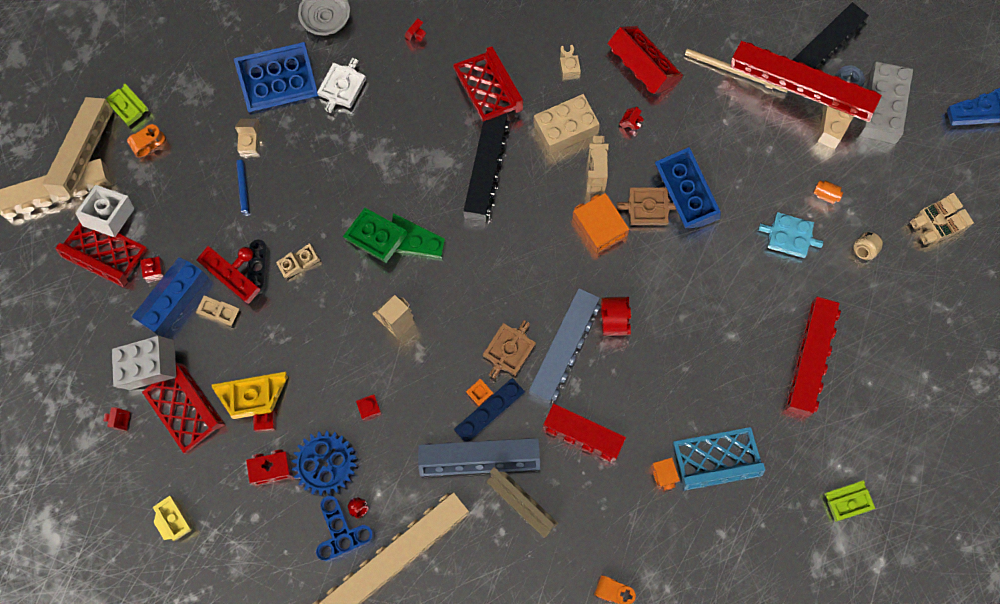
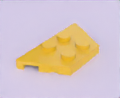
(251, 395)

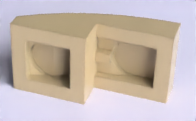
(217, 311)

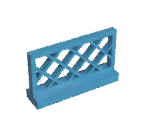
(724, 474)

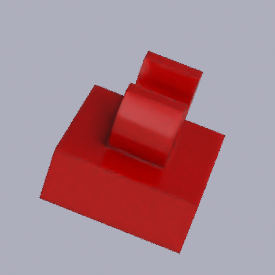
(416, 31)
(630, 117)
(151, 268)
(117, 419)
(264, 422)

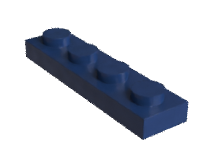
(489, 410)

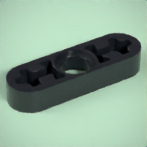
(263, 253)

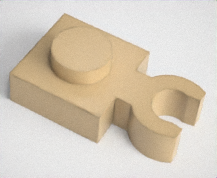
(569, 63)

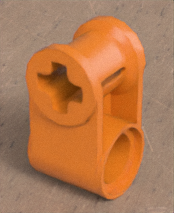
(145, 141)
(610, 590)

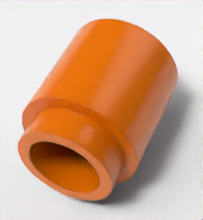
(828, 191)

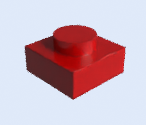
(368, 407)

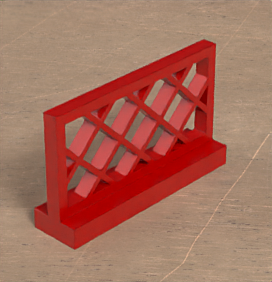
(502, 80)
(95, 265)
(198, 400)

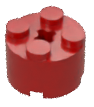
(615, 316)

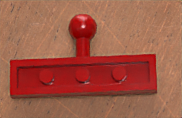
(229, 273)

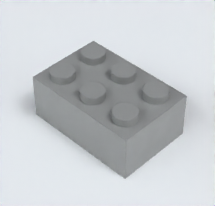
(143, 363)

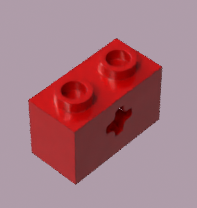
(280, 470)

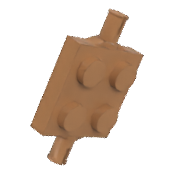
(647, 206)
(509, 349)

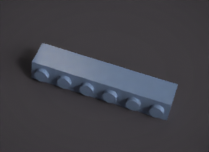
(564, 346)
(478, 457)

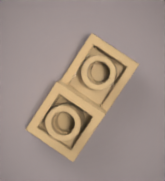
(299, 261)

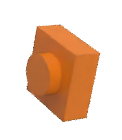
(479, 392)

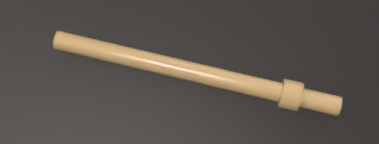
(726, 66)

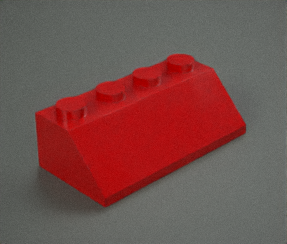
(644, 59)

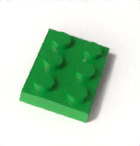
(375, 235)

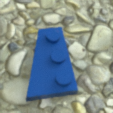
(976, 111)

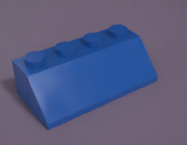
(688, 189)
(170, 296)

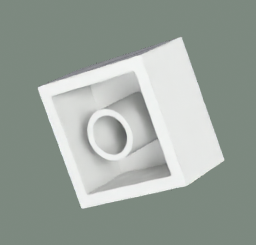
(105, 211)

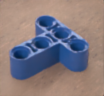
(338, 535)

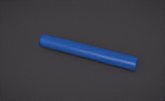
(242, 186)

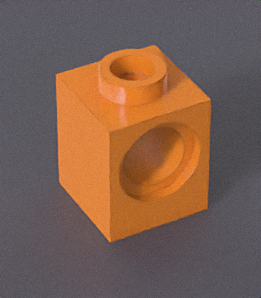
(665, 474)

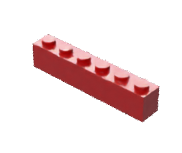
(813, 356)

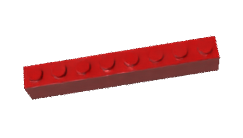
(805, 81)

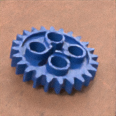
(339, 473)

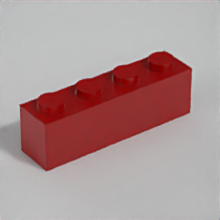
(584, 433)

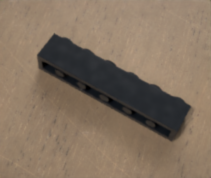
(833, 37)
(485, 168)

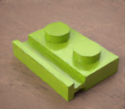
(126, 104)
(849, 501)

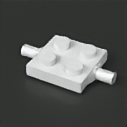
(341, 85)

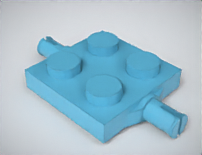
(790, 235)

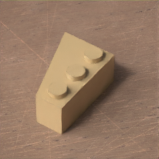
(833, 126)
(395, 316)

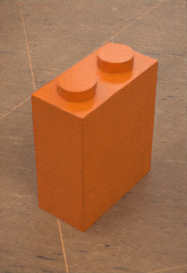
(600, 222)

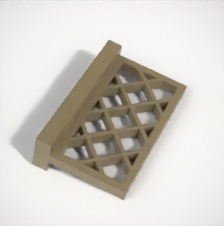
(522, 502)

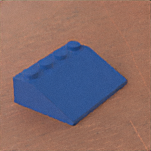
(276, 76)

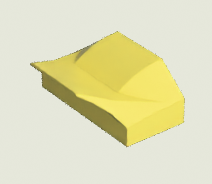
(171, 519)

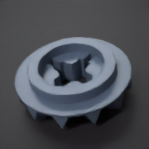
(856, 75)

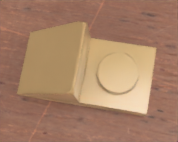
(247, 135)

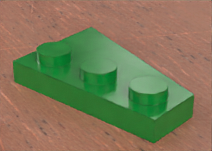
(419, 240)

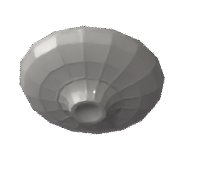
(323, 16)

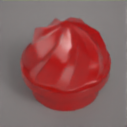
(357, 507)

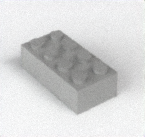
(889, 117)

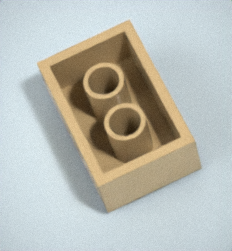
(566, 124)

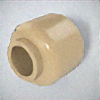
(868, 246)

